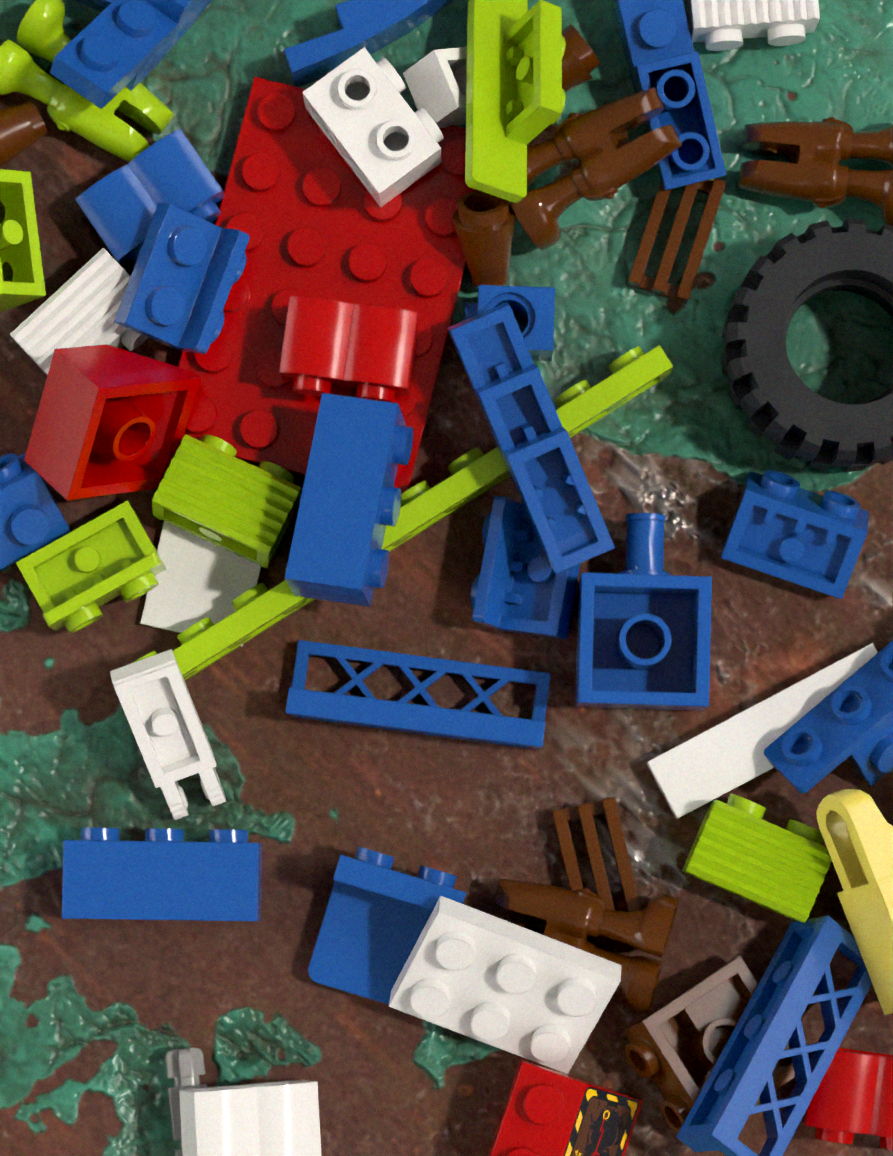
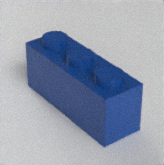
(348, 500)
(162, 876)

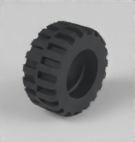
(757, 358)

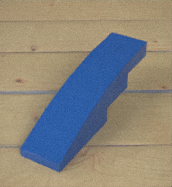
(361, 25)
(531, 438)

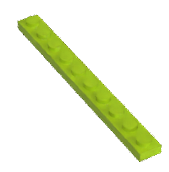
(423, 507)

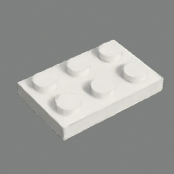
(504, 985)

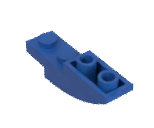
(123, 46)
(663, 57)

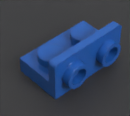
(182, 280)
(797, 533)

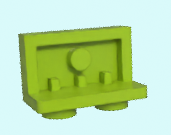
(91, 568)

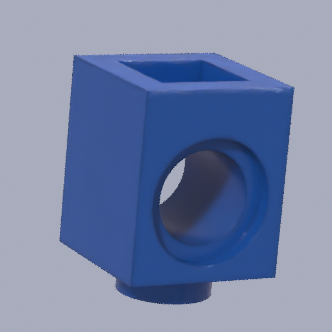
(533, 303)

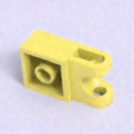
(863, 859)

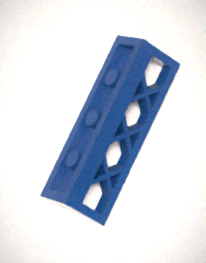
(416, 718)
(762, 1034)

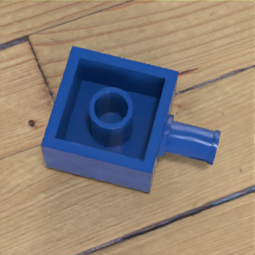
(643, 630)

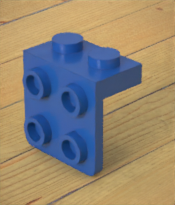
(374, 922)

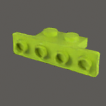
(510, 89)

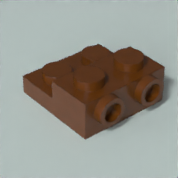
(687, 1035)

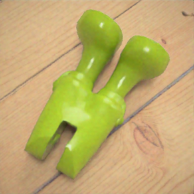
(45, 37)

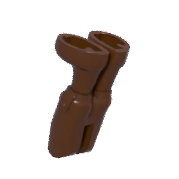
(604, 158)
(814, 163)
(575, 915)

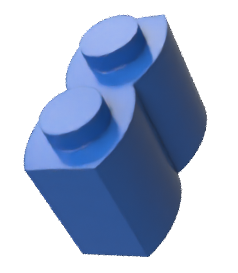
(126, 199)

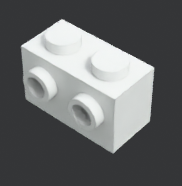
(374, 125)

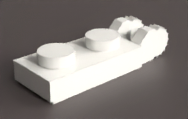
(167, 728)

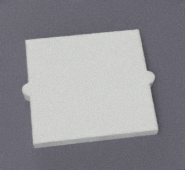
(197, 581)

